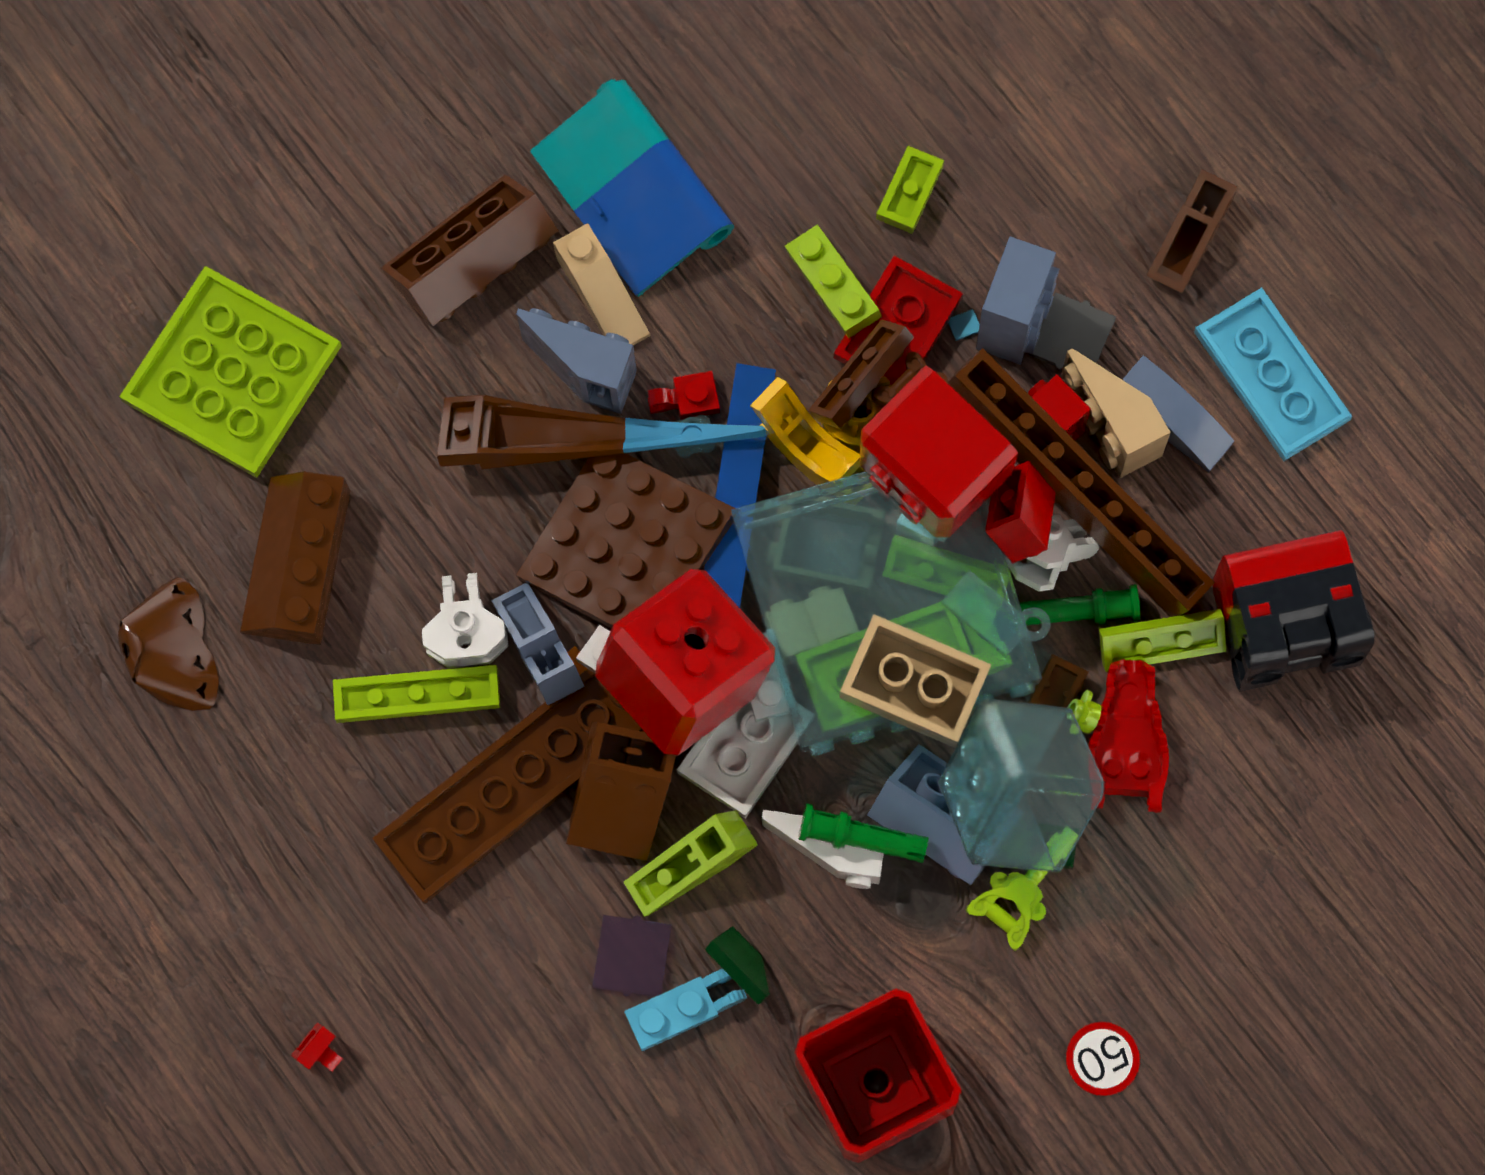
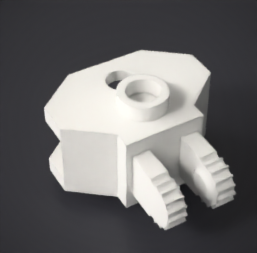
(1064, 546)
(461, 625)

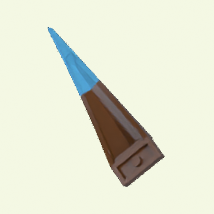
(518, 433)

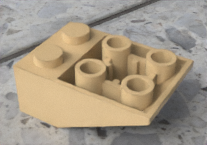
(1119, 415)

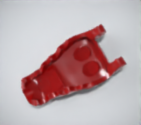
(1130, 736)

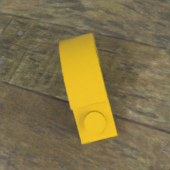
(801, 437)

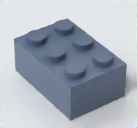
(1017, 301)

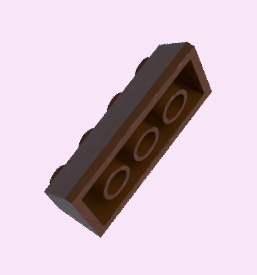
(470, 249)
(296, 557)

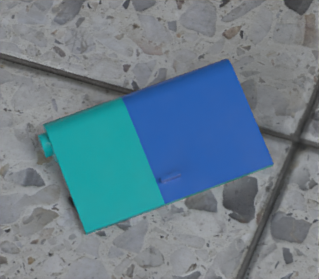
(631, 186)

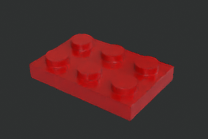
(911, 300)

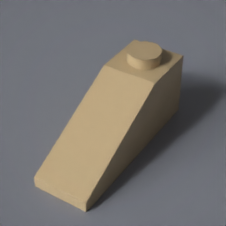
(599, 285)

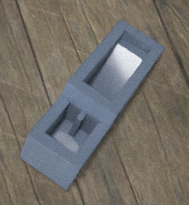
(1190, 424)
(538, 643)

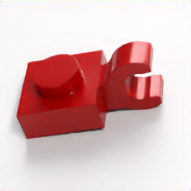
(691, 396)

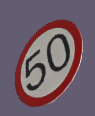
(1102, 1058)

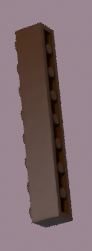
(1083, 487)

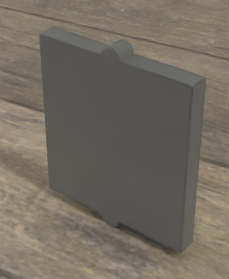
(1072, 326)

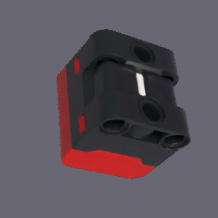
(1292, 609)

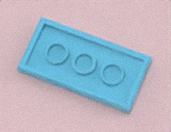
(1272, 374)

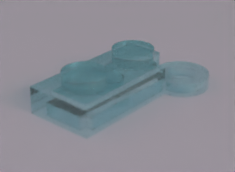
(992, 615)

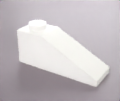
(854, 864)

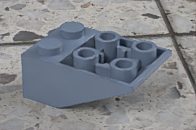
(590, 364)

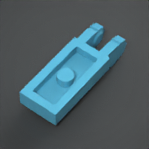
(680, 1009)

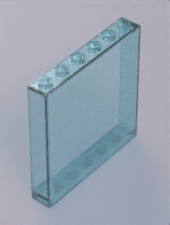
(835, 560)

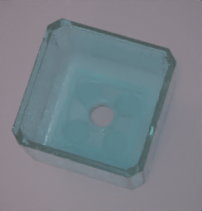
(1021, 785)

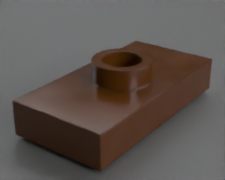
(1059, 683)

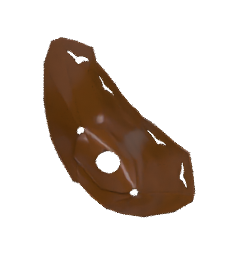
(167, 646)

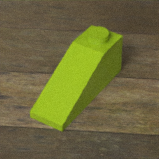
(691, 861)

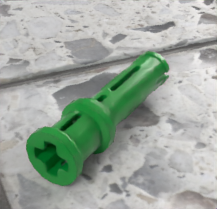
(1098, 606)
(843, 831)

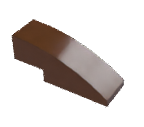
(1192, 231)

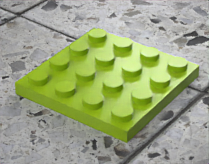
(230, 371)

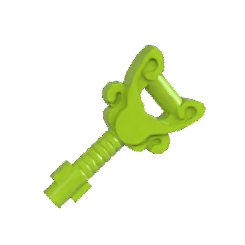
(1017, 888)

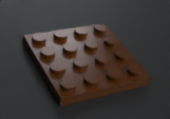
(623, 537)

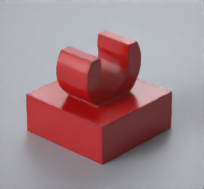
(315, 1048)

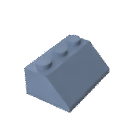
(915, 805)

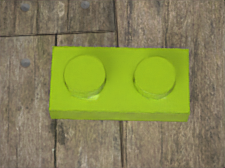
(910, 189)

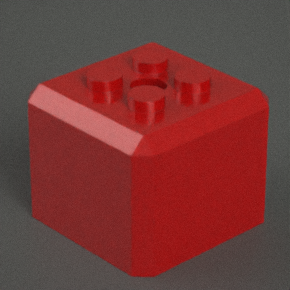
(934, 454)
(676, 689)
(886, 1038)

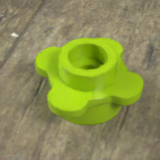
(1086, 712)

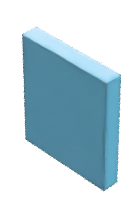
(964, 325)

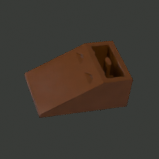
(619, 792)

